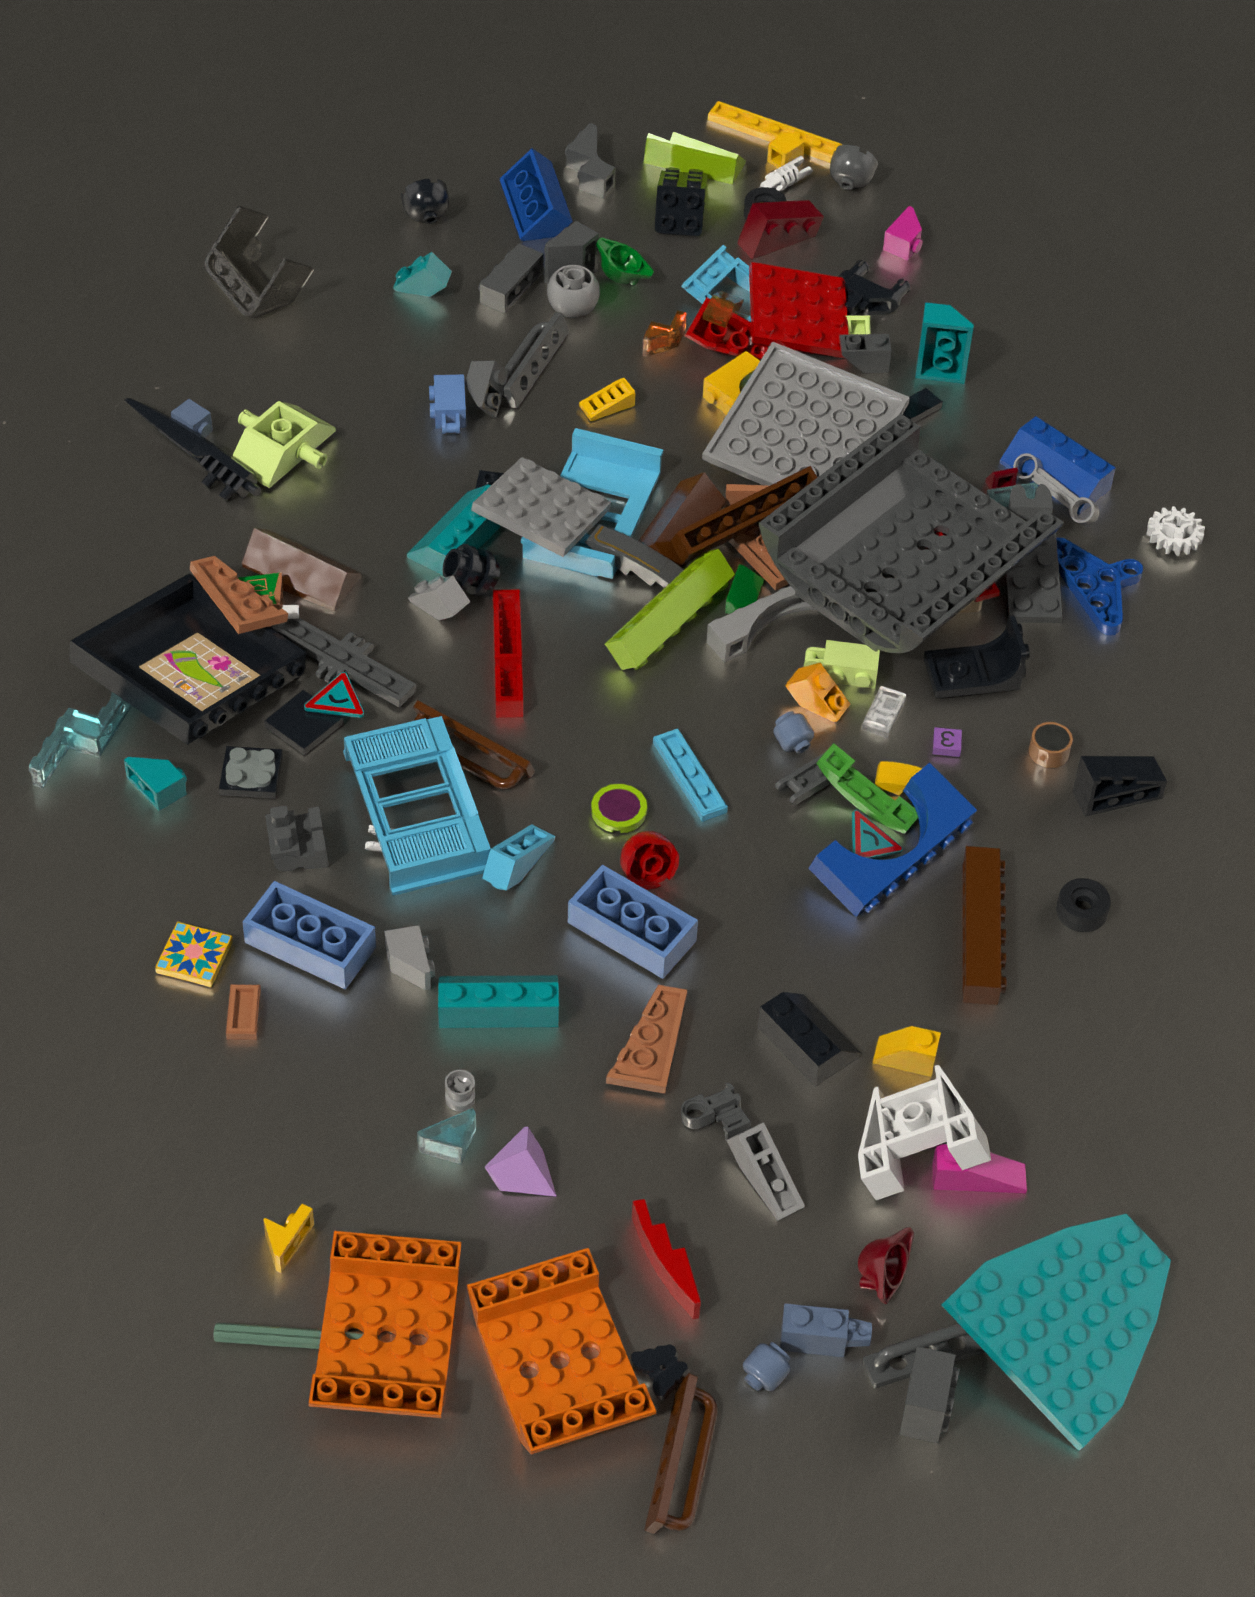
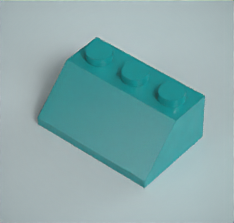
(944, 344)

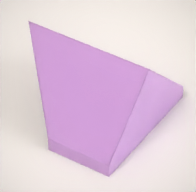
(522, 1167)

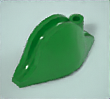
(622, 262)

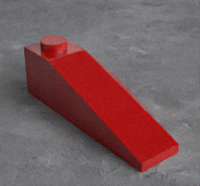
(730, 340)

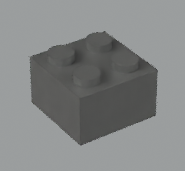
(929, 1395)

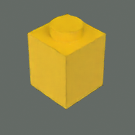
(785, 149)

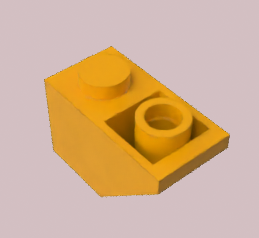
(818, 692)

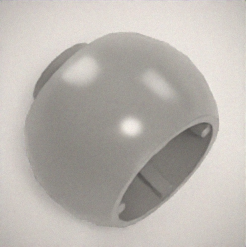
(573, 291)

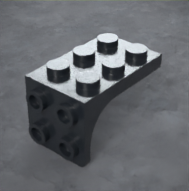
(680, 202)
(982, 667)

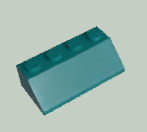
(452, 530)
(498, 1001)

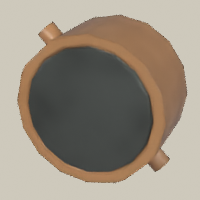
(1050, 745)

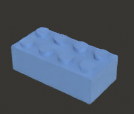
(632, 921)
(309, 934)

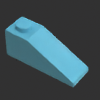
(516, 856)

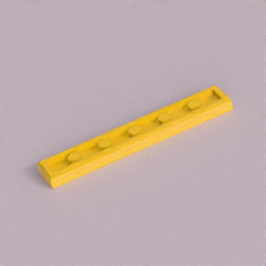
(770, 129)

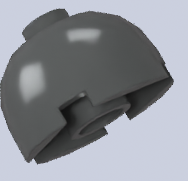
(852, 168)

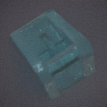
(449, 1137)

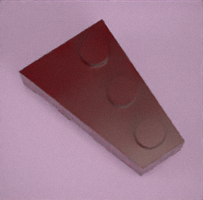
(778, 225)

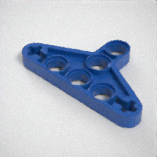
(1090, 572)

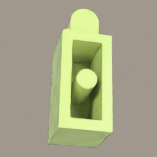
(846, 662)

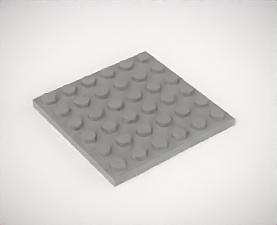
(798, 417)

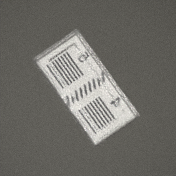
(883, 711)

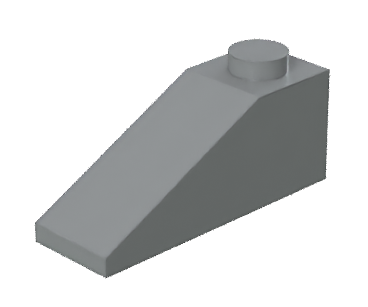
(766, 1170)

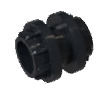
(472, 568)

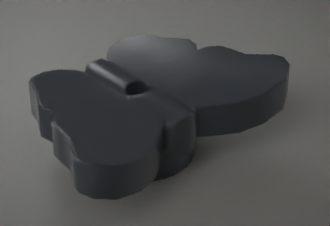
(654, 1361)

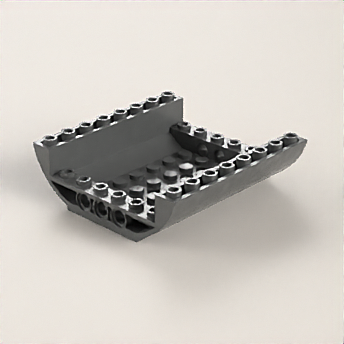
(868, 523)

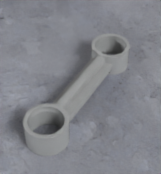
(1057, 489)

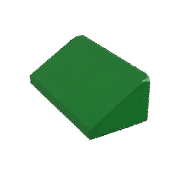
(744, 589)

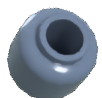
(793, 732)
(766, 1367)

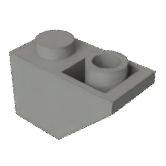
(439, 597)
(407, 955)

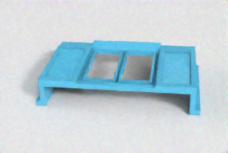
(610, 468)
(429, 850)

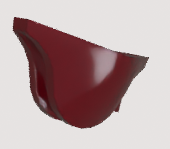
(885, 1263)

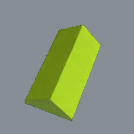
(690, 153)

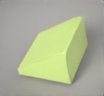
(858, 324)

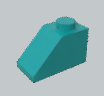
(156, 780)

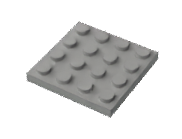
(541, 506)

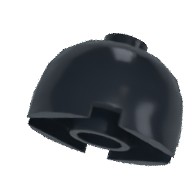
(425, 200)

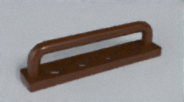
(517, 763)
(669, 1461)

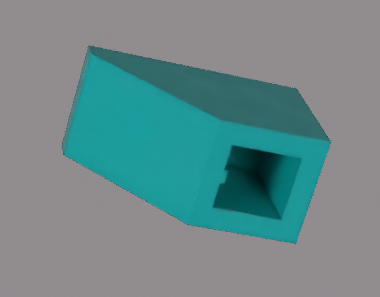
(423, 277)

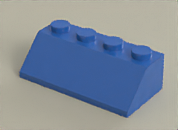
(535, 198)
(1061, 458)

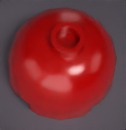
(649, 859)

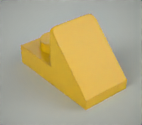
(286, 1240)

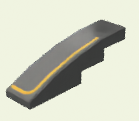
(634, 556)

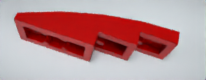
(669, 1264)

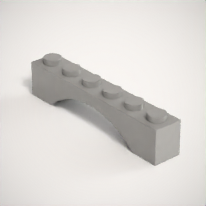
(734, 632)

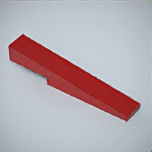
(508, 653)

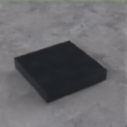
(301, 727)

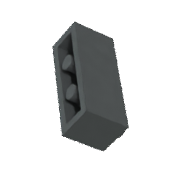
(511, 278)

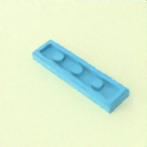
(690, 775)

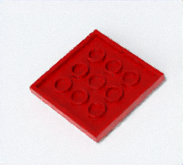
(797, 309)

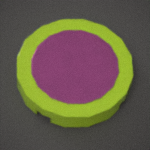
(619, 808)

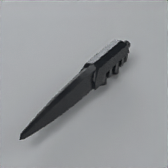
(211, 458)

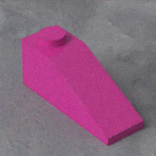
(997, 1175)

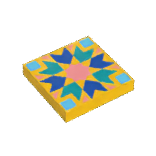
(194, 954)

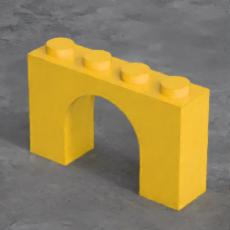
(727, 382)

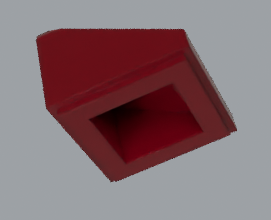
(1002, 478)

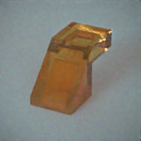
(722, 308)
(664, 337)

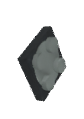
(250, 772)

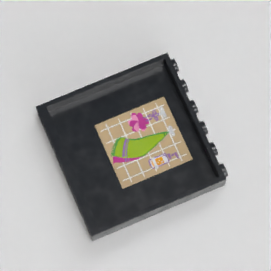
(185, 660)

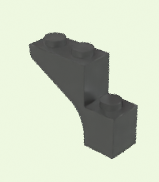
(593, 173)

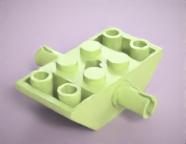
(280, 441)

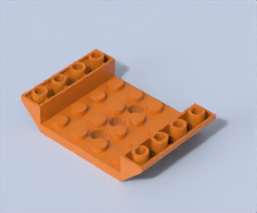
(393, 1288)
(551, 1314)

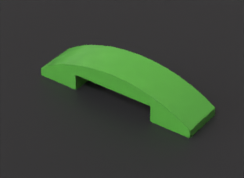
(863, 793)

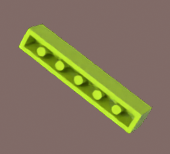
(670, 610)

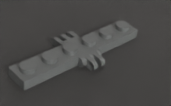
(348, 657)

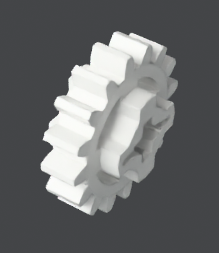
(1175, 530)

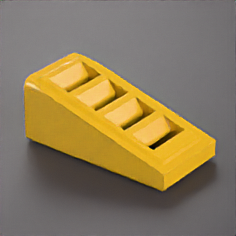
(620, 390)

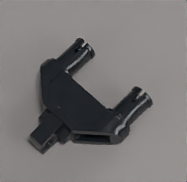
(868, 296)

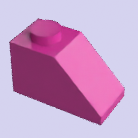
(904, 235)

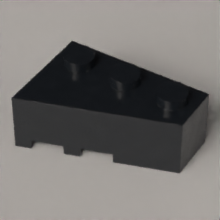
(1117, 782)

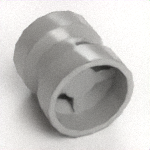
(460, 1090)

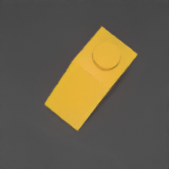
(908, 1050)

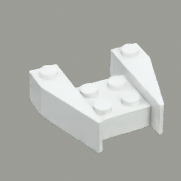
(915, 1122)

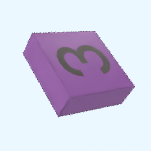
(947, 742)

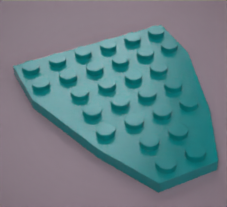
(1069, 1318)

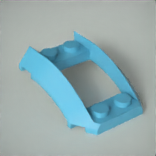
(713, 272)

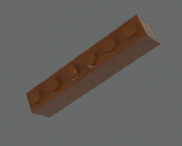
(738, 517)
(982, 926)

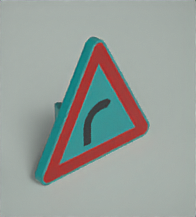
(336, 699)
(870, 840)

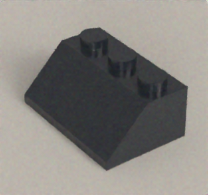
(806, 1036)

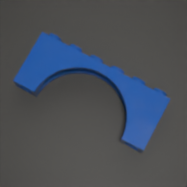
(862, 880)

